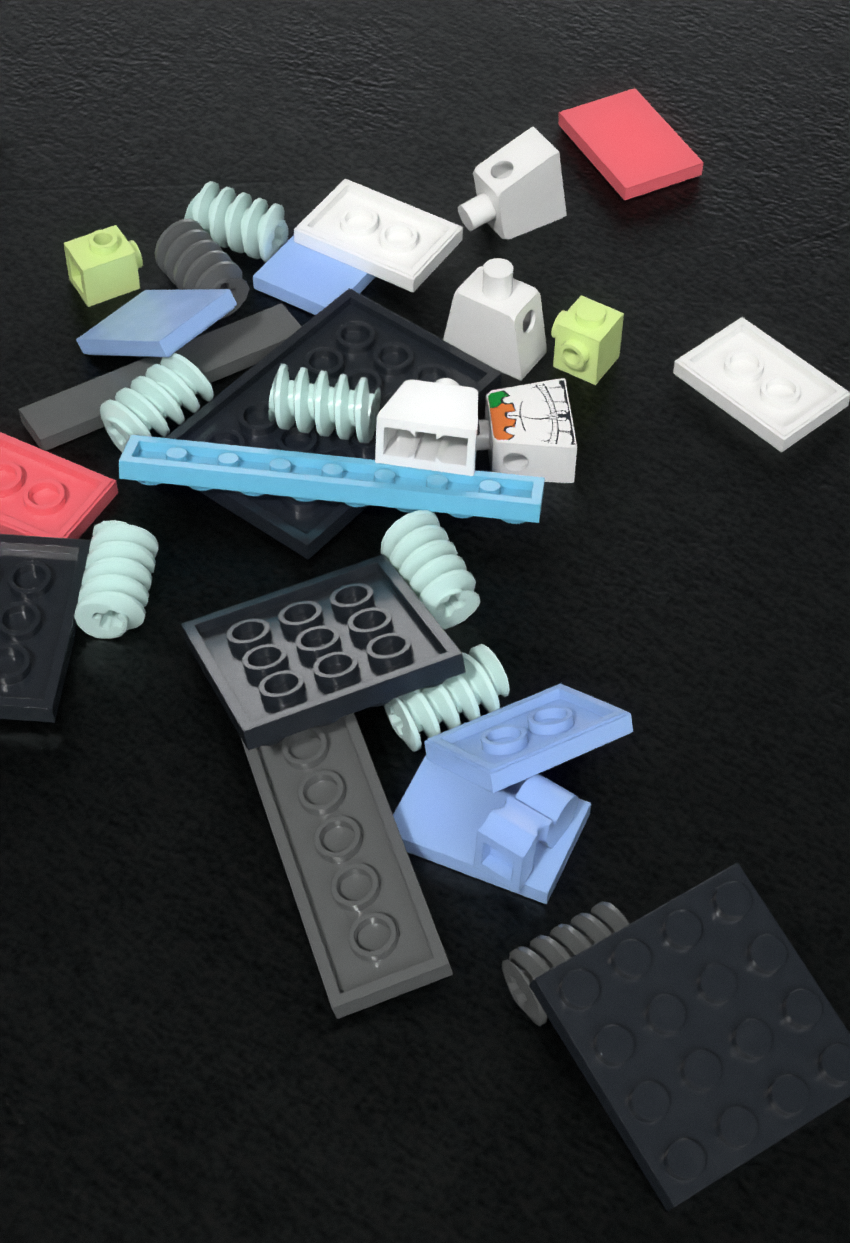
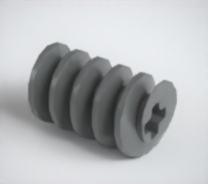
(198, 262)
(549, 951)

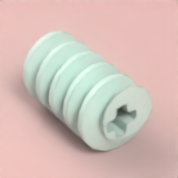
(238, 222)
(154, 399)
(324, 405)
(431, 567)
(116, 579)
(460, 694)

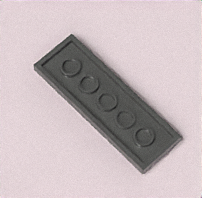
(347, 866)

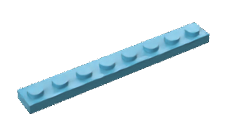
(330, 478)

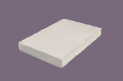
(378, 235)
(761, 384)

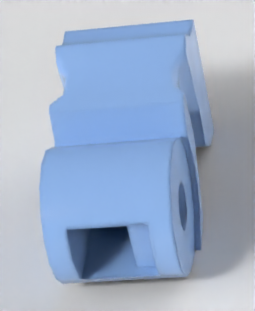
(511, 833)

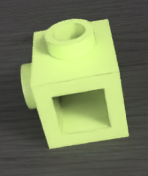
(103, 265)
(587, 339)

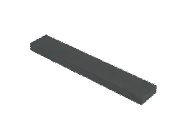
(214, 354)

